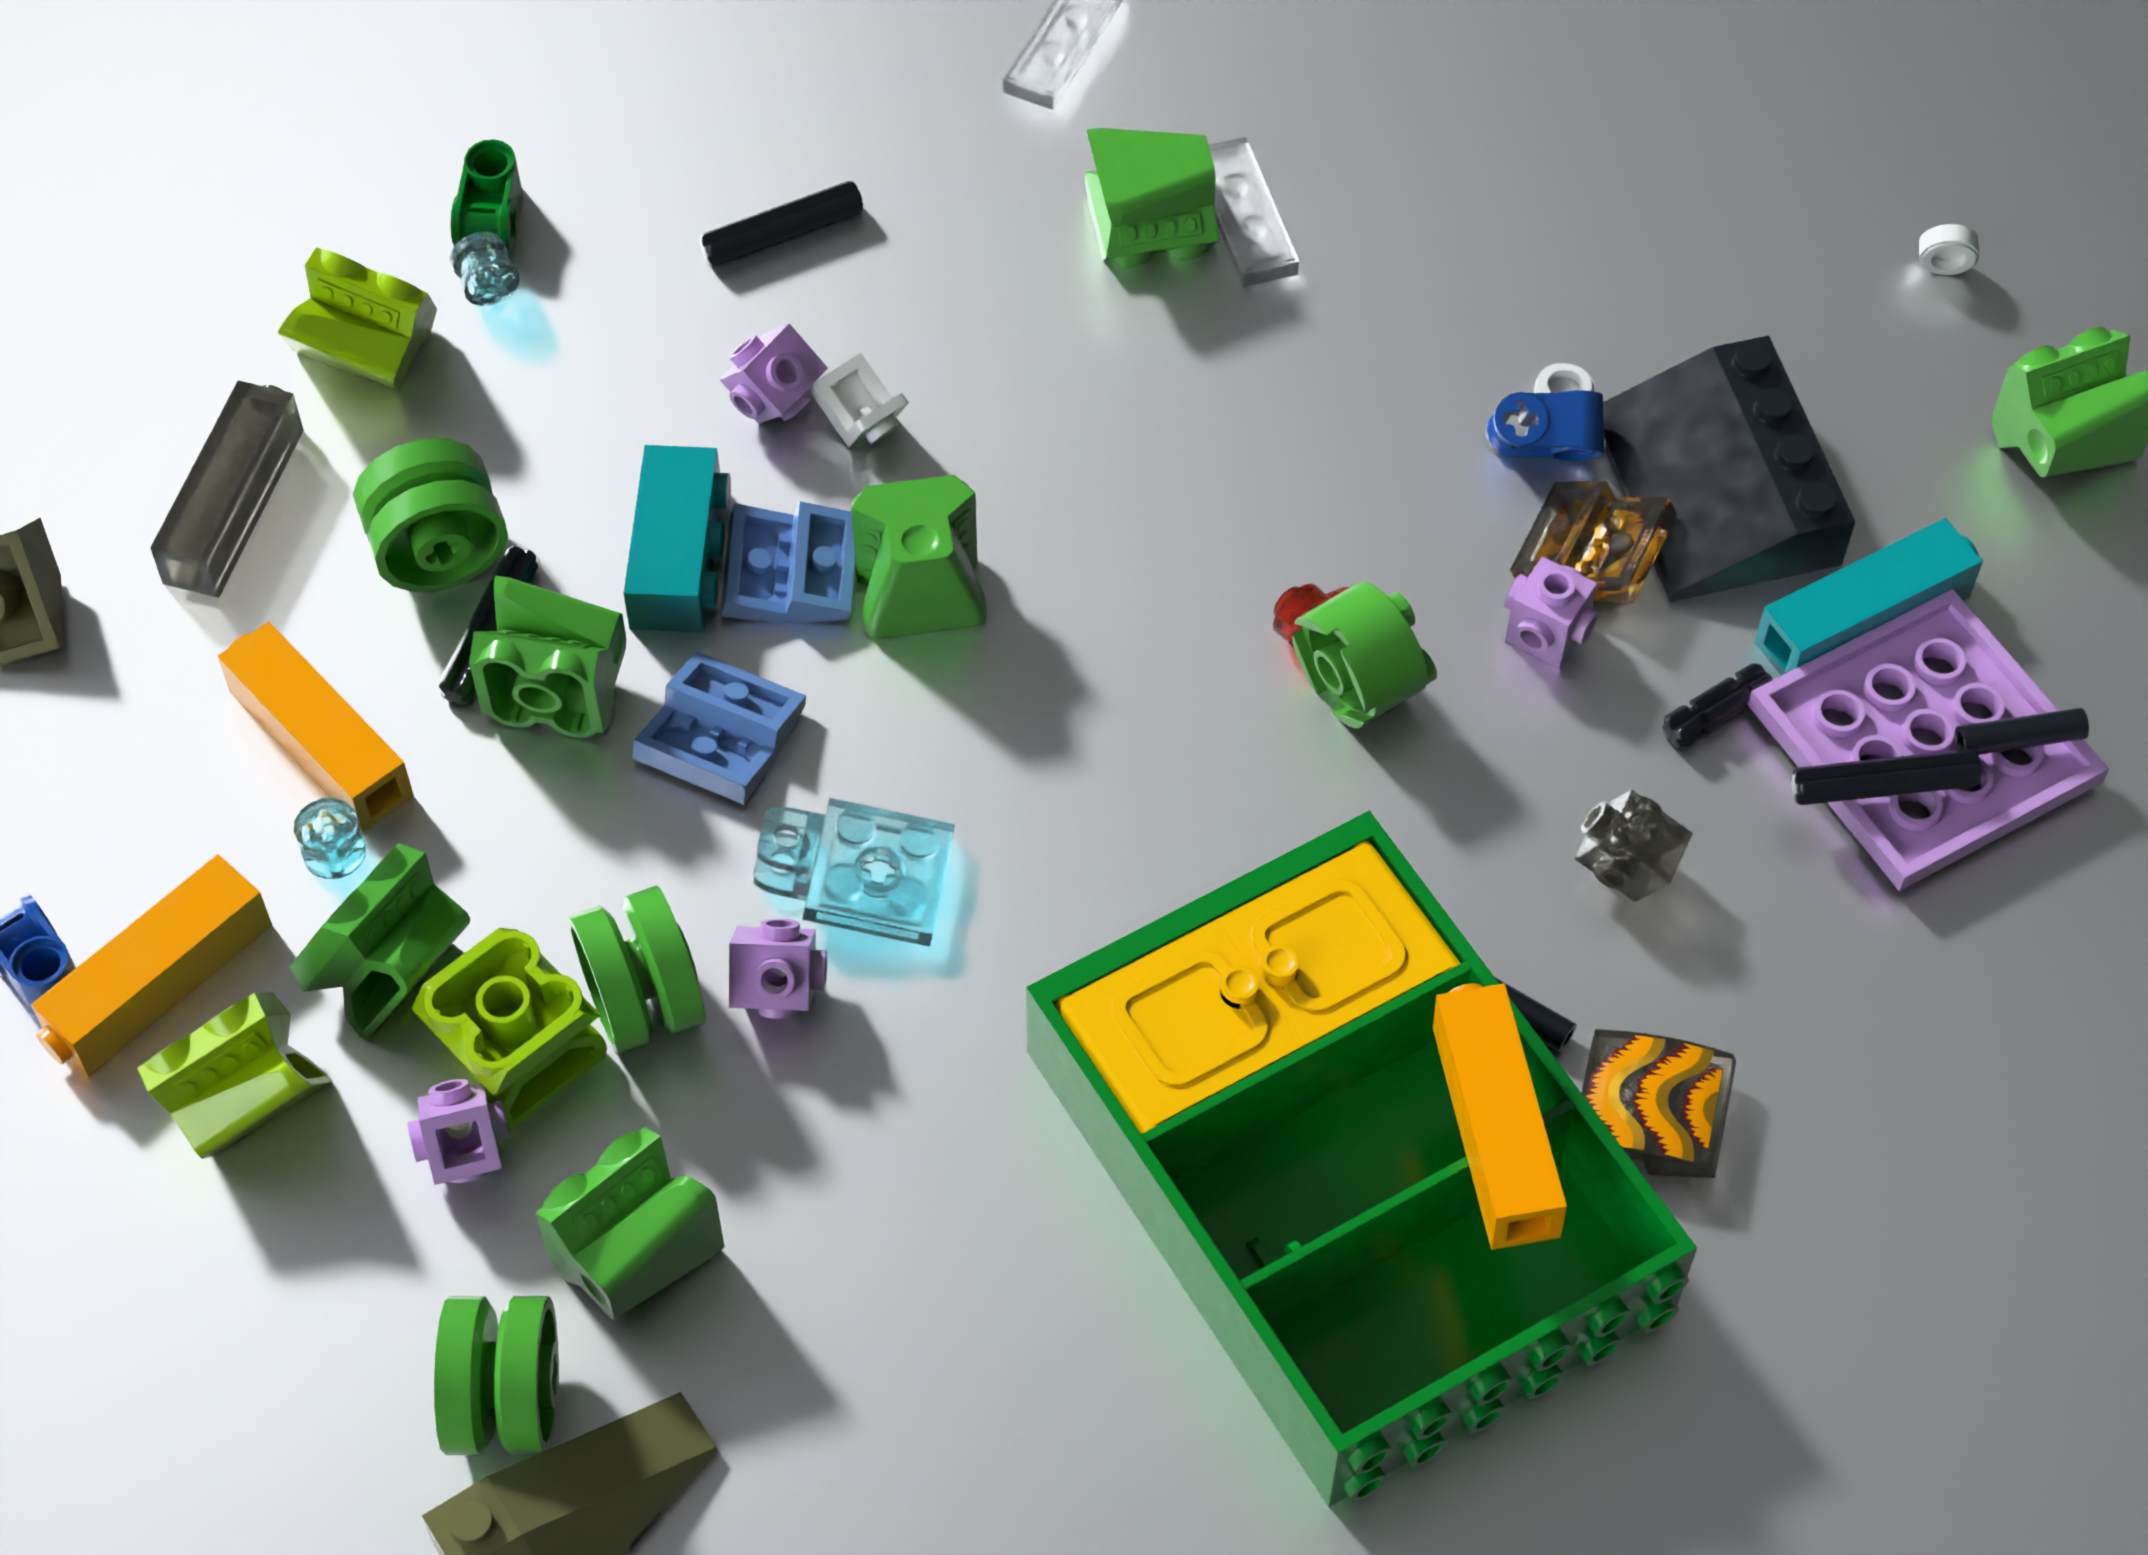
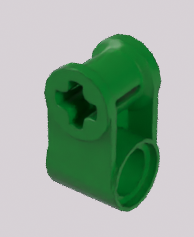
(488, 193)

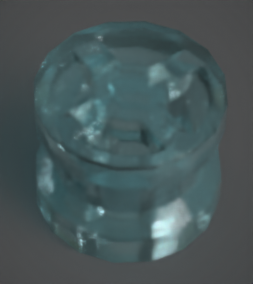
(484, 268)
(344, 843)

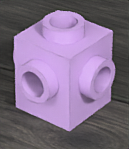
(772, 375)
(1550, 611)
(775, 968)
(463, 1153)

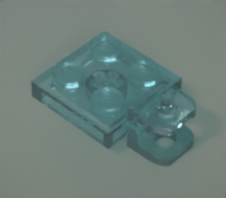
(829, 871)

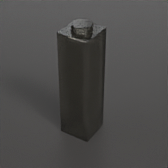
(227, 488)

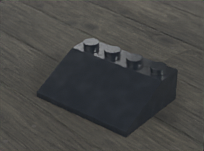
(1738, 467)

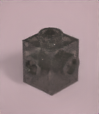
(1632, 845)

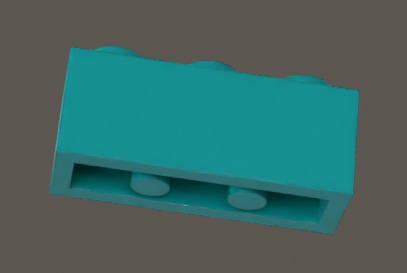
(676, 538)

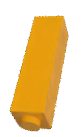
(315, 724)
(150, 966)
(1498, 1116)

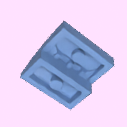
(789, 565)
(719, 727)

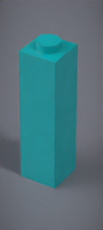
(1867, 595)

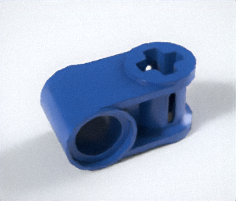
(1558, 424)
(31, 951)

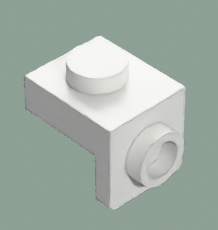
(858, 402)

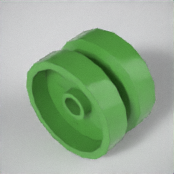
(430, 515)
(646, 966)
(496, 1375)

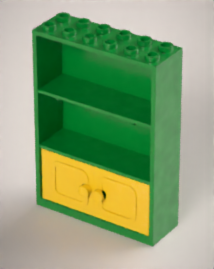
(1301, 1167)

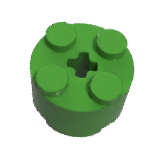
(1363, 652)

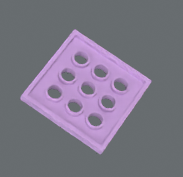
(1931, 701)

